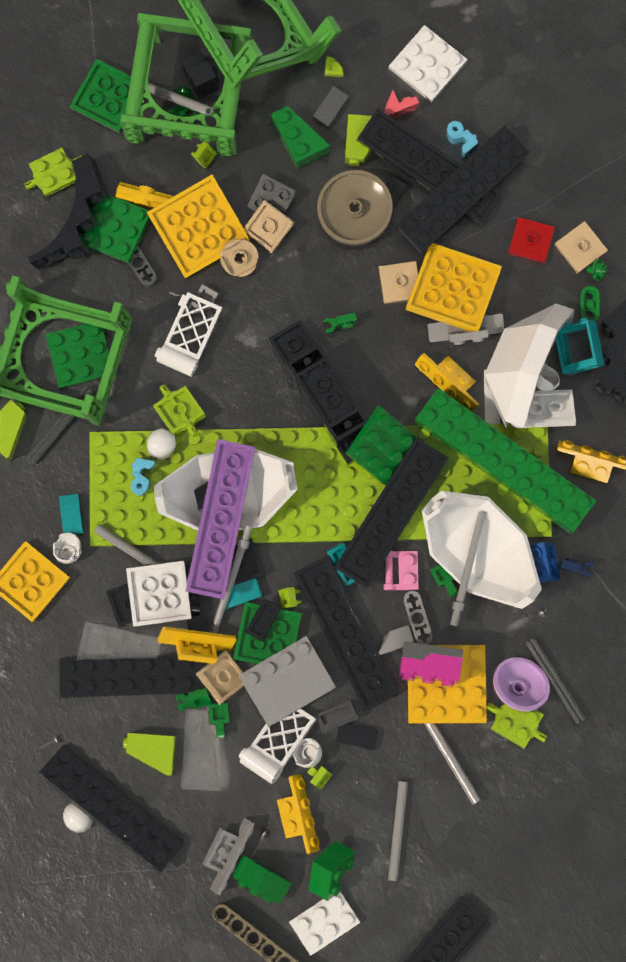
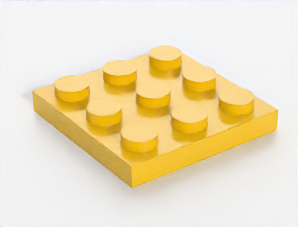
(30, 581)

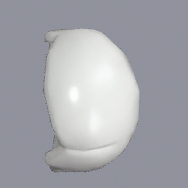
(548, 379)
(161, 444)
(67, 548)
(308, 753)
(76, 819)

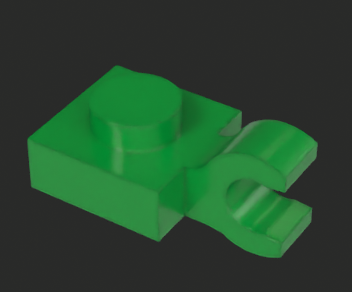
(344, 321)
(442, 578)
(195, 699)
(219, 715)

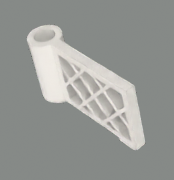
(180, 358)
(265, 764)

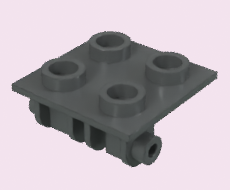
(273, 192)

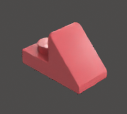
(395, 109)

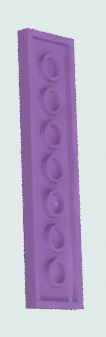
(220, 519)

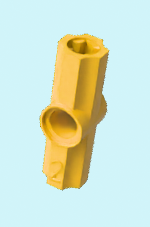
(141, 196)

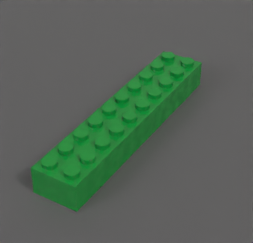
(504, 461)

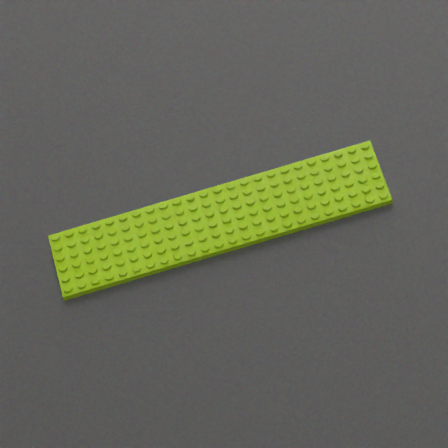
(329, 496)

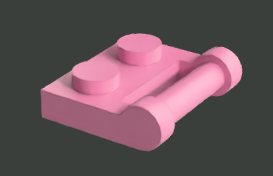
(406, 568)

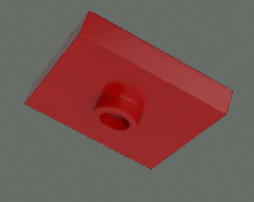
(531, 240)

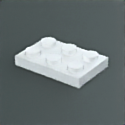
(552, 409)
(324, 923)

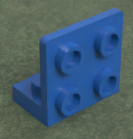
(545, 561)

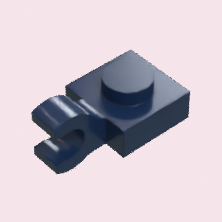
(572, 566)

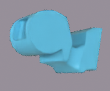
(456, 135)
(140, 484)

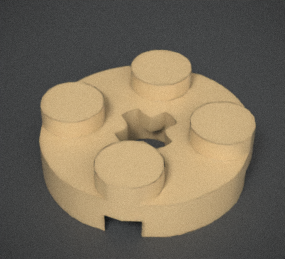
(249, 259)

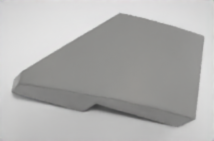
(205, 293)
(395, 639)

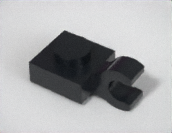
(197, 623)

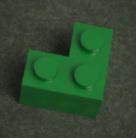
(329, 869)
(261, 880)

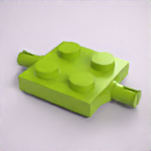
(52, 173)
(179, 410)
(516, 725)

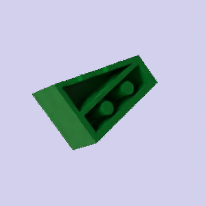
(298, 137)

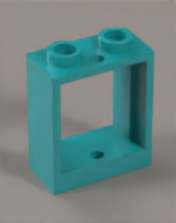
(567, 365)

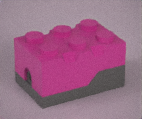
(430, 663)

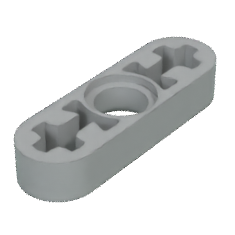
(425, 621)

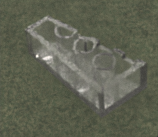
(114, 642)
(198, 757)

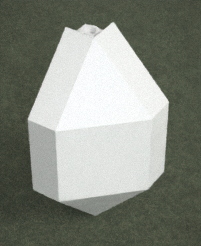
(519, 361)
(268, 488)
(503, 558)

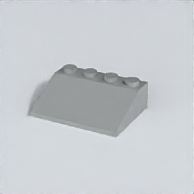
(287, 681)

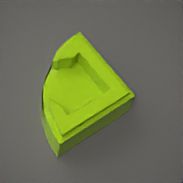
(333, 68)

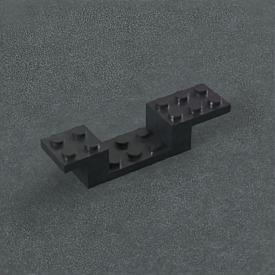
(320, 384)

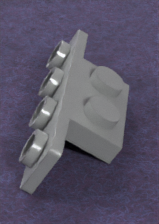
(441, 331)
(225, 853)

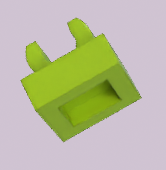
(204, 154)
(288, 598)
(320, 777)

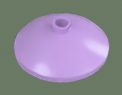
(526, 678)

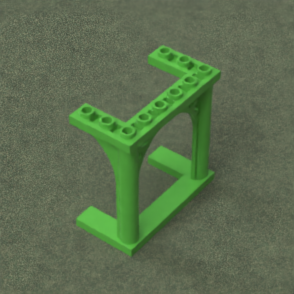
(250, 60)
(136, 125)
(28, 299)

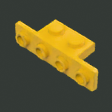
(449, 379)
(590, 462)
(196, 645)
(297, 815)

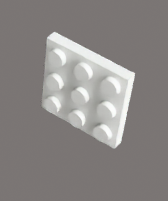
(427, 63)
(158, 593)

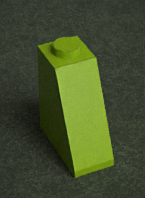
(355, 151)
(11, 425)
(153, 750)

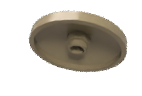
(355, 207)

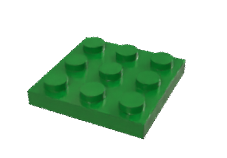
(103, 95)
(118, 229)
(78, 354)
(381, 445)
(280, 635)

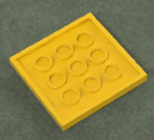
(196, 225)
(453, 288)
(455, 704)

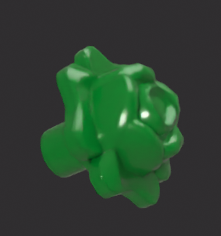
(184, 91)
(598, 269)

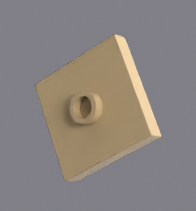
(268, 226)
(581, 247)
(397, 281)
(222, 677)

